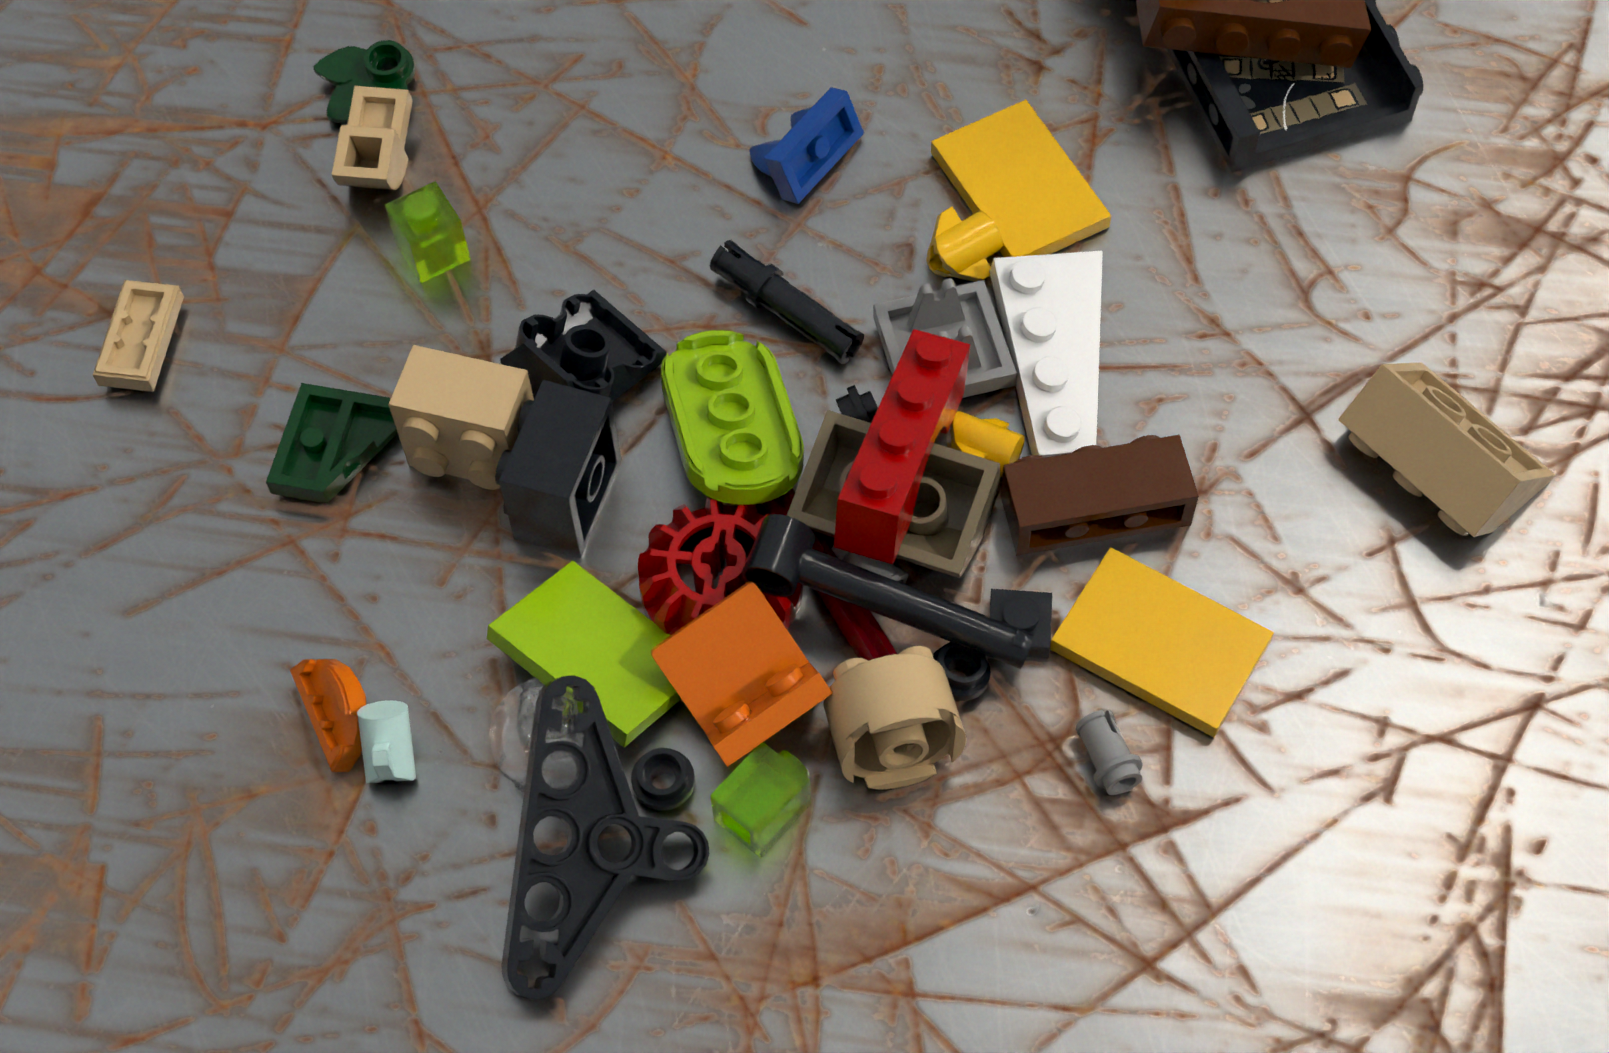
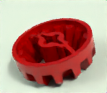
(664, 594)

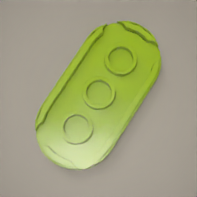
(732, 418)

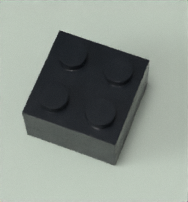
(559, 467)

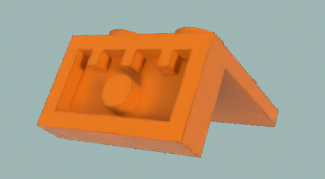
(740, 672)

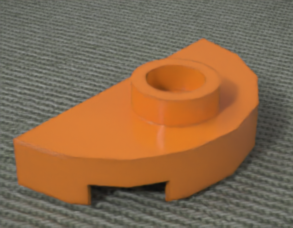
(332, 702)

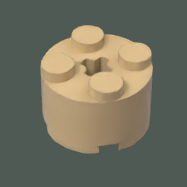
(893, 718)

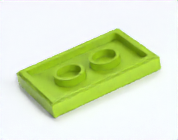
(590, 632)

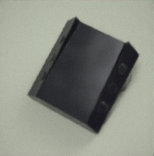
(585, 348)

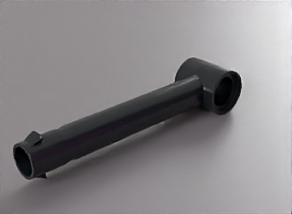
(785, 557)

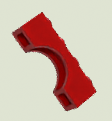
(889, 467)

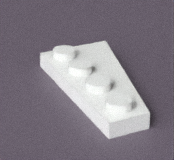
(1053, 336)

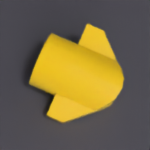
(962, 246)
(986, 439)

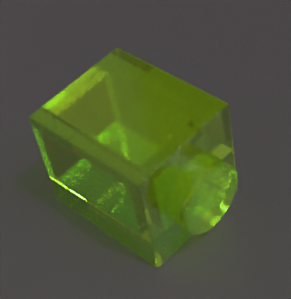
(428, 231)
(762, 798)

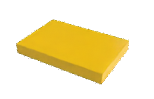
(1022, 181)
(1161, 641)

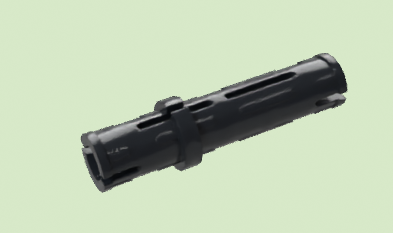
(776, 294)

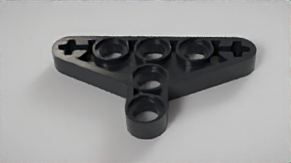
(578, 872)

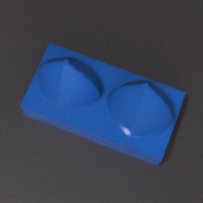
(811, 147)

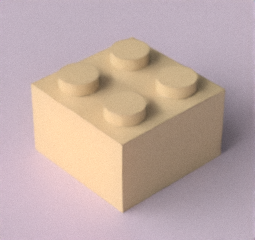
(457, 413)

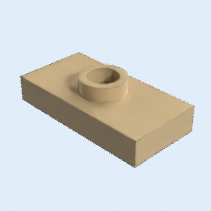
(138, 335)

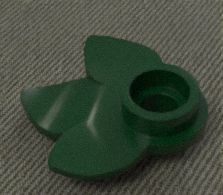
(363, 67)

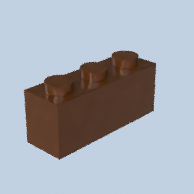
(1098, 494)

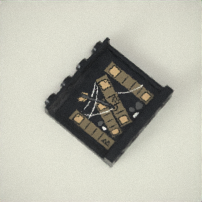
(1285, 108)

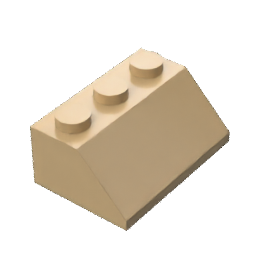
(1443, 448)

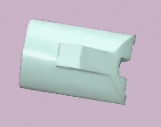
(386, 742)

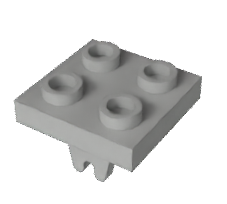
(957, 314)

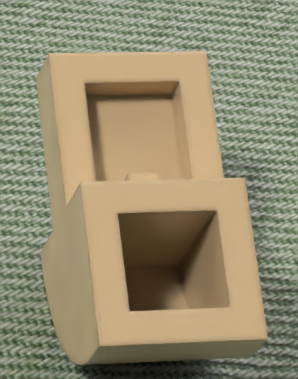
(373, 142)

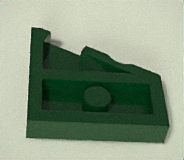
(328, 441)

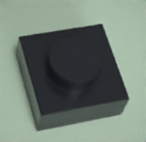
(1026, 611)

